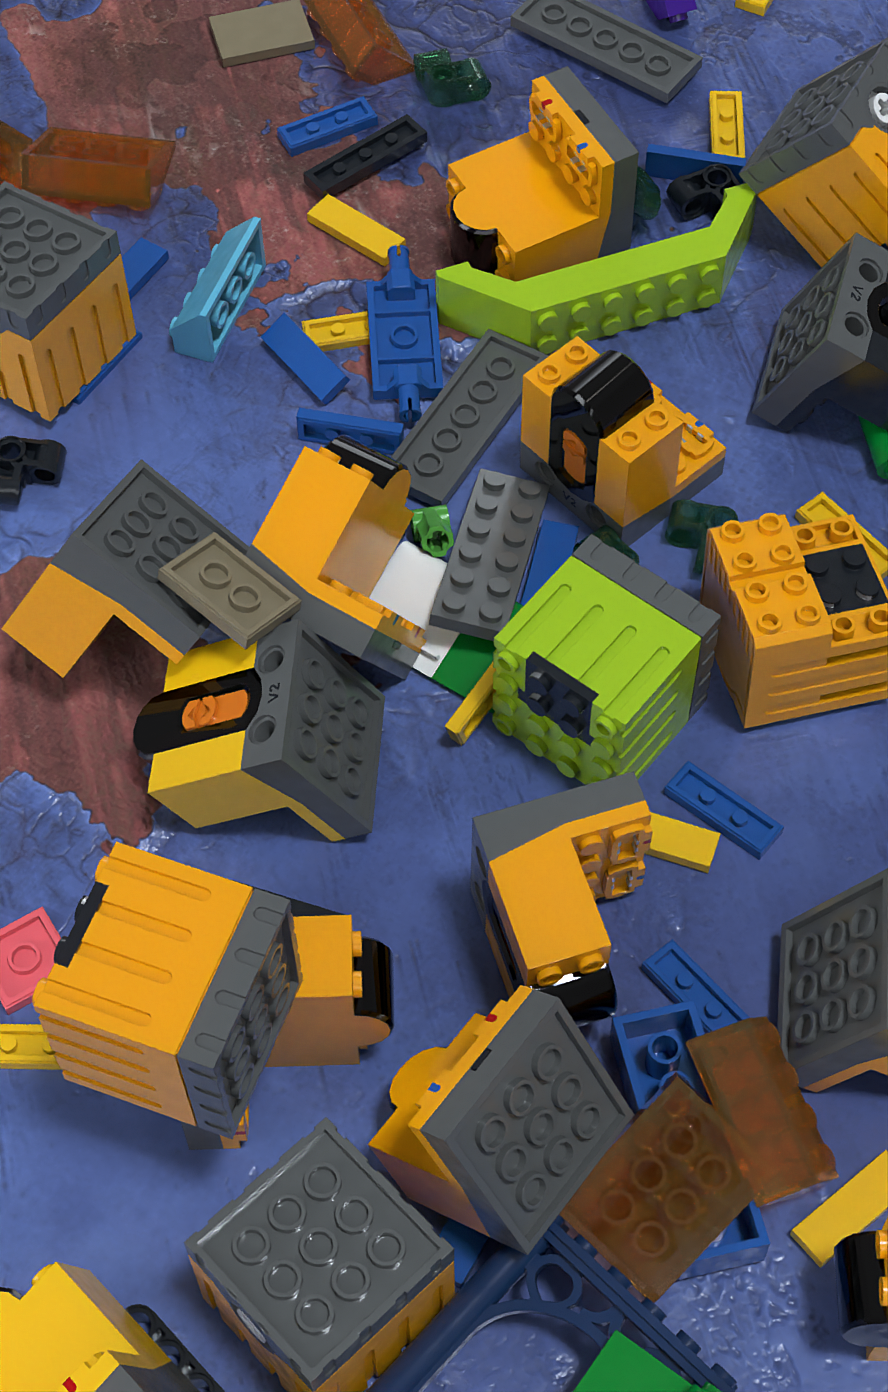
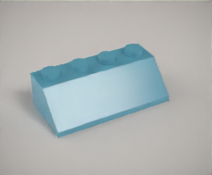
(220, 292)

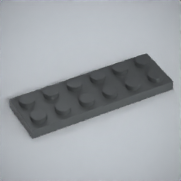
(609, 44)
(466, 417)
(489, 555)

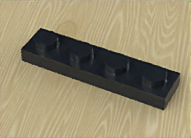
(365, 157)

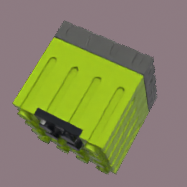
(602, 665)

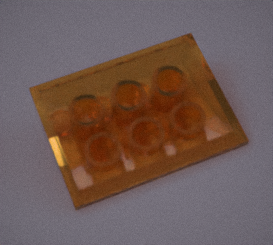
(96, 167)
(667, 1188)

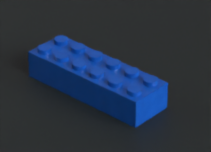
(648, 1052)

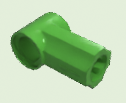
(432, 529)

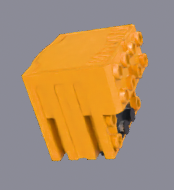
(797, 616)

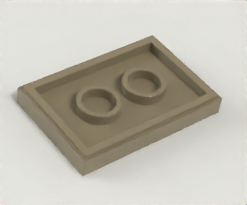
(261, 32)
(229, 590)

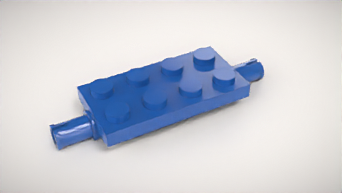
(404, 336)

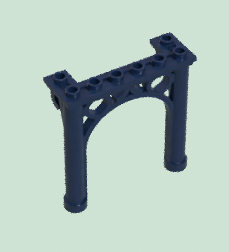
(478, 1305)

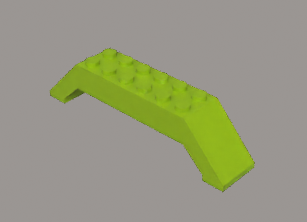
(605, 292)

